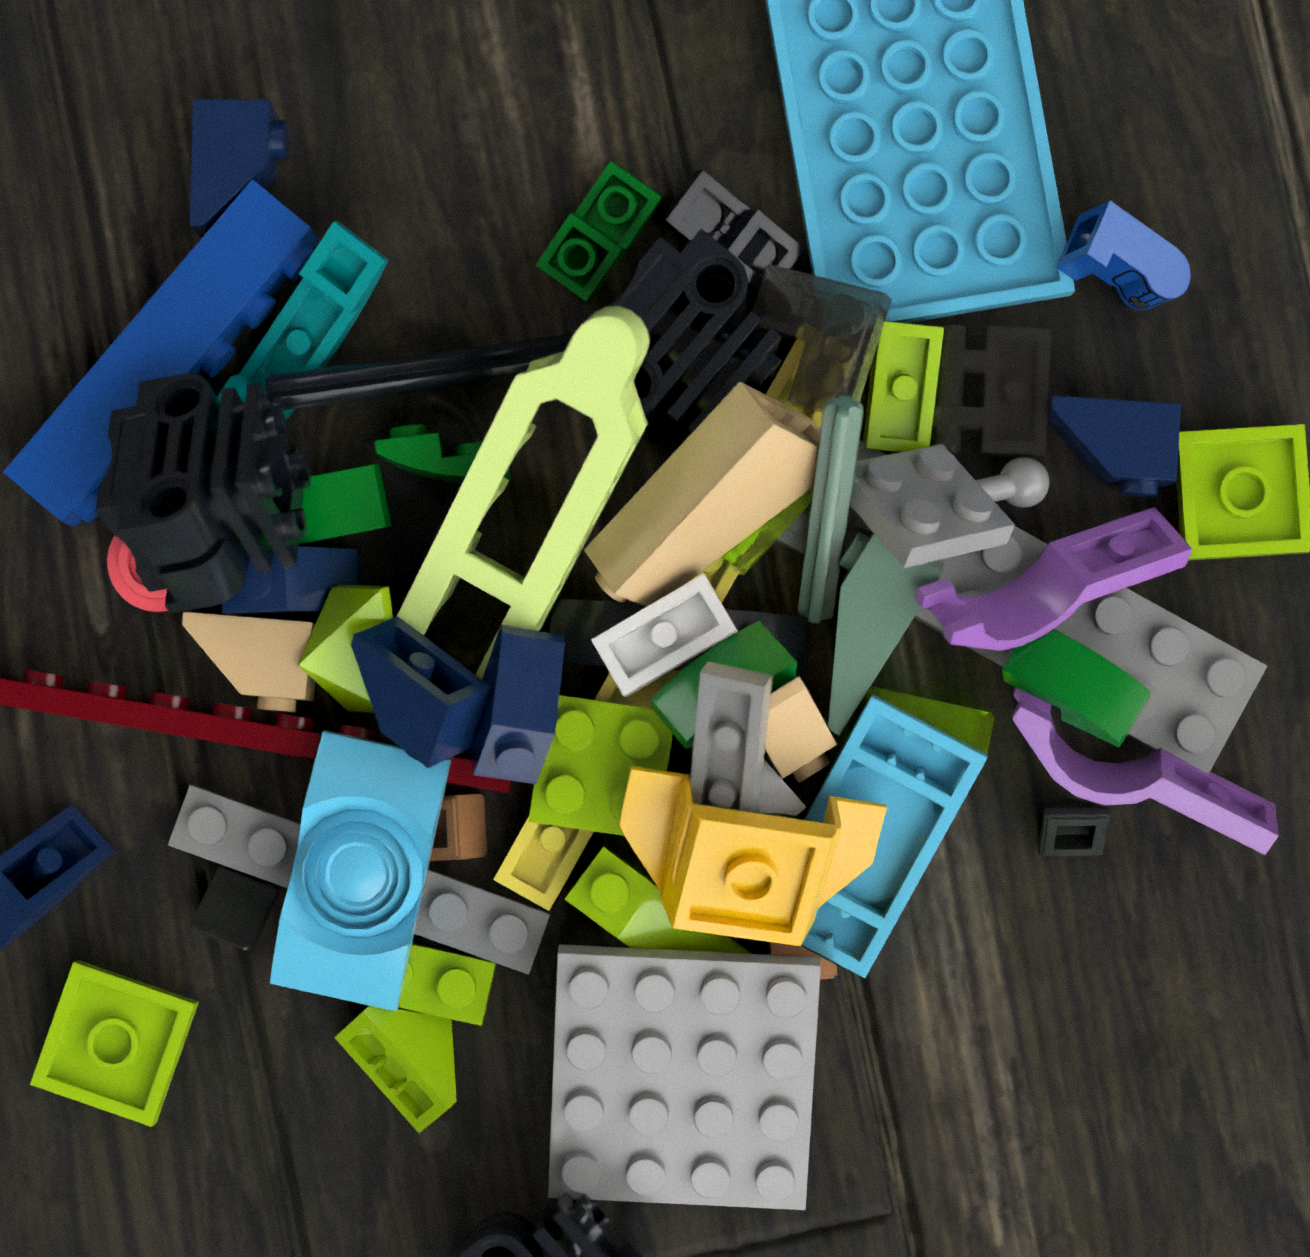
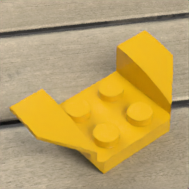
(743, 868)

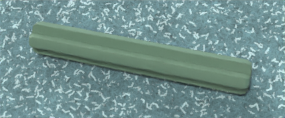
(829, 507)

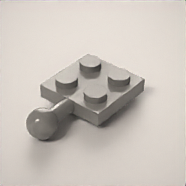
(934, 510)

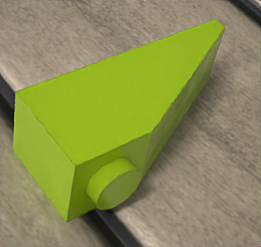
(632, 909)

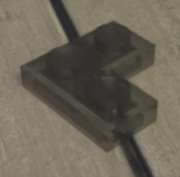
(834, 321)

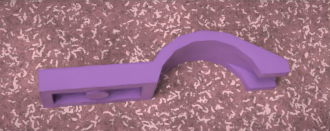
(1059, 582)
(1156, 776)

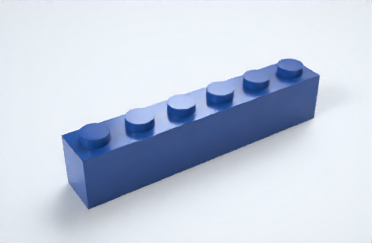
(179, 331)

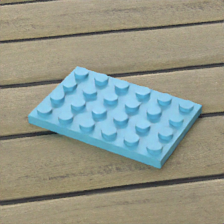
(921, 151)

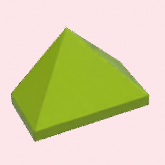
(329, 652)
(407, 1059)

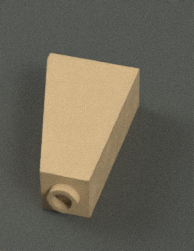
(707, 496)

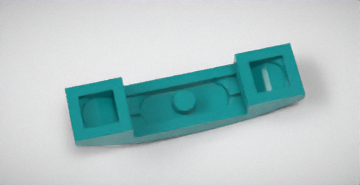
(319, 311)

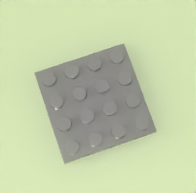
(683, 1076)

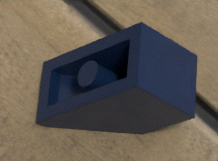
(229, 149)
(1121, 440)
(297, 588)
(419, 691)
(520, 705)
(46, 870)

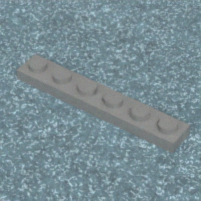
(449, 908)

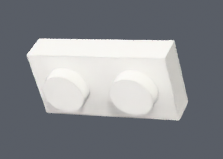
(664, 635)

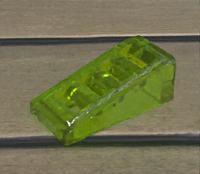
(961, 722)

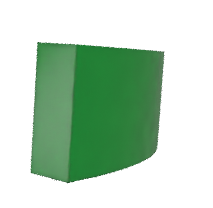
(600, 231)
(424, 454)
(345, 503)
(747, 649)
(1079, 682)

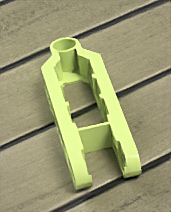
(592, 378)

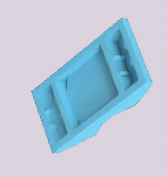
(923, 783)
(358, 871)

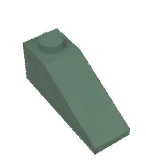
(872, 617)

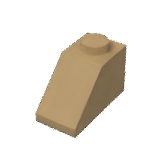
(257, 656)
(796, 733)

